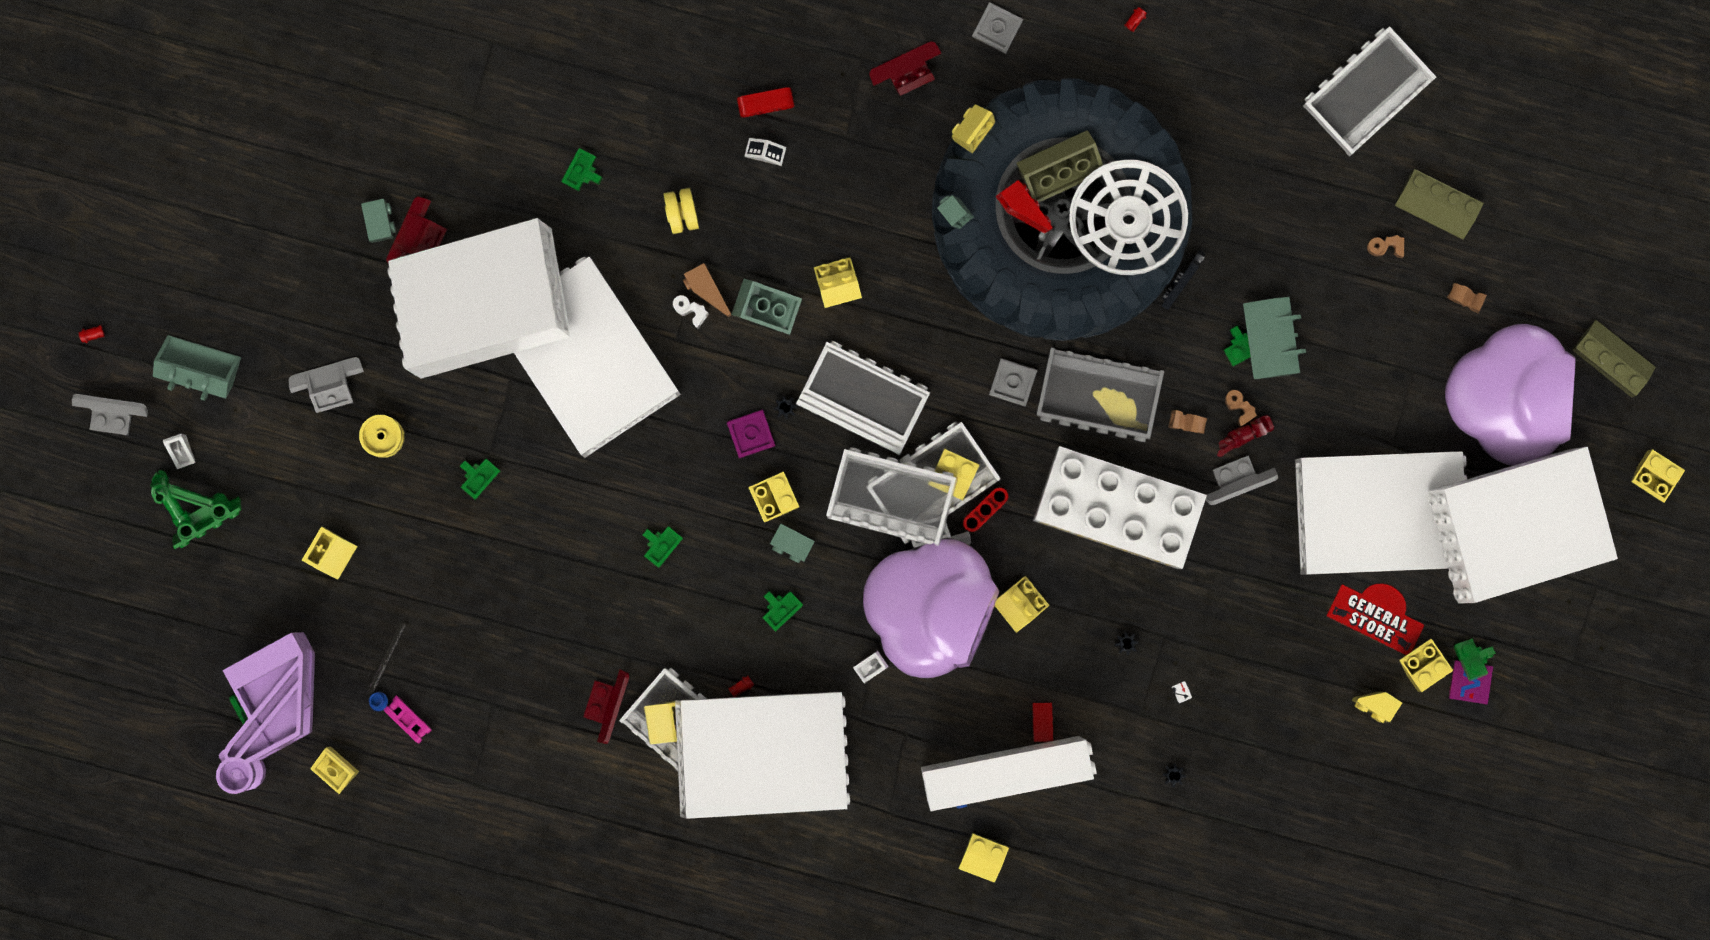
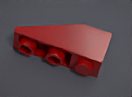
(1020, 205)

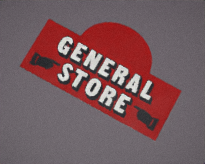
(1377, 614)

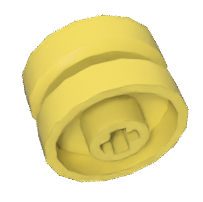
(680, 211)
(389, 444)

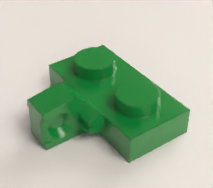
(581, 171)
(1240, 347)
(478, 477)
(661, 545)
(780, 609)
(1473, 658)

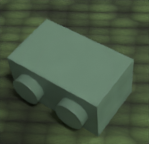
(955, 211)
(378, 221)
(792, 543)

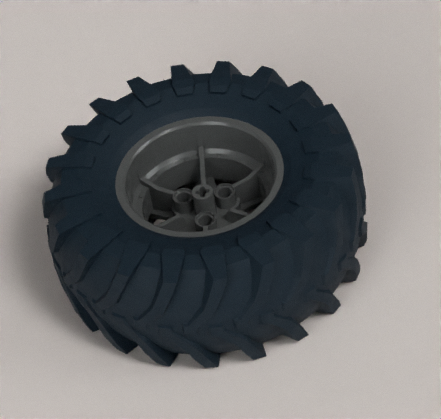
(1024, 285)

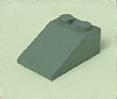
(766, 306)

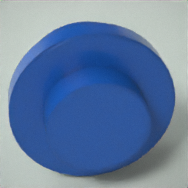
(378, 701)

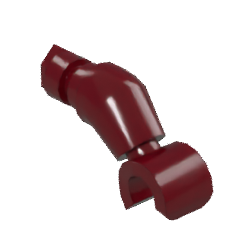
(1244, 434)

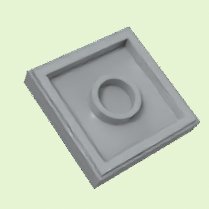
(997, 28)
(1013, 382)

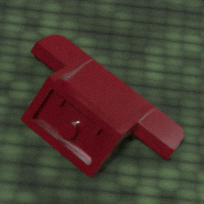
(907, 70)
(416, 232)
(605, 704)

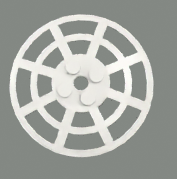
(1126, 206)

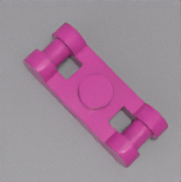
(407, 719)

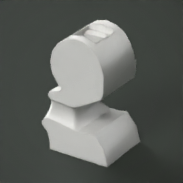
(683, 307)

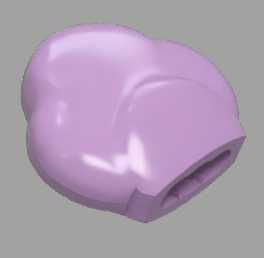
(1514, 394)
(930, 606)

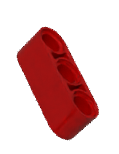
(765, 102)
(990, 501)

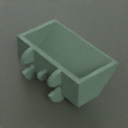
(1272, 338)
(196, 367)

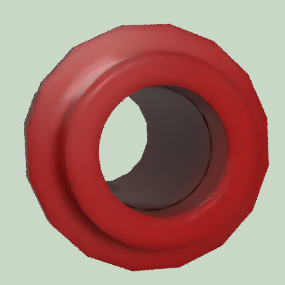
(1133, 22)
(91, 334)
(740, 687)

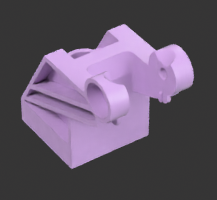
(278, 700)

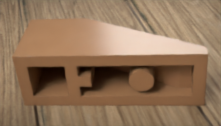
(703, 285)

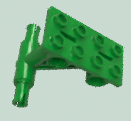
(198, 521)

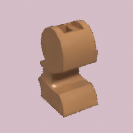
(1378, 247)
(1466, 298)
(1234, 401)
(1187, 422)

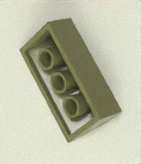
(1060, 166)
(1438, 204)
(1614, 359)

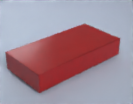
(1042, 722)

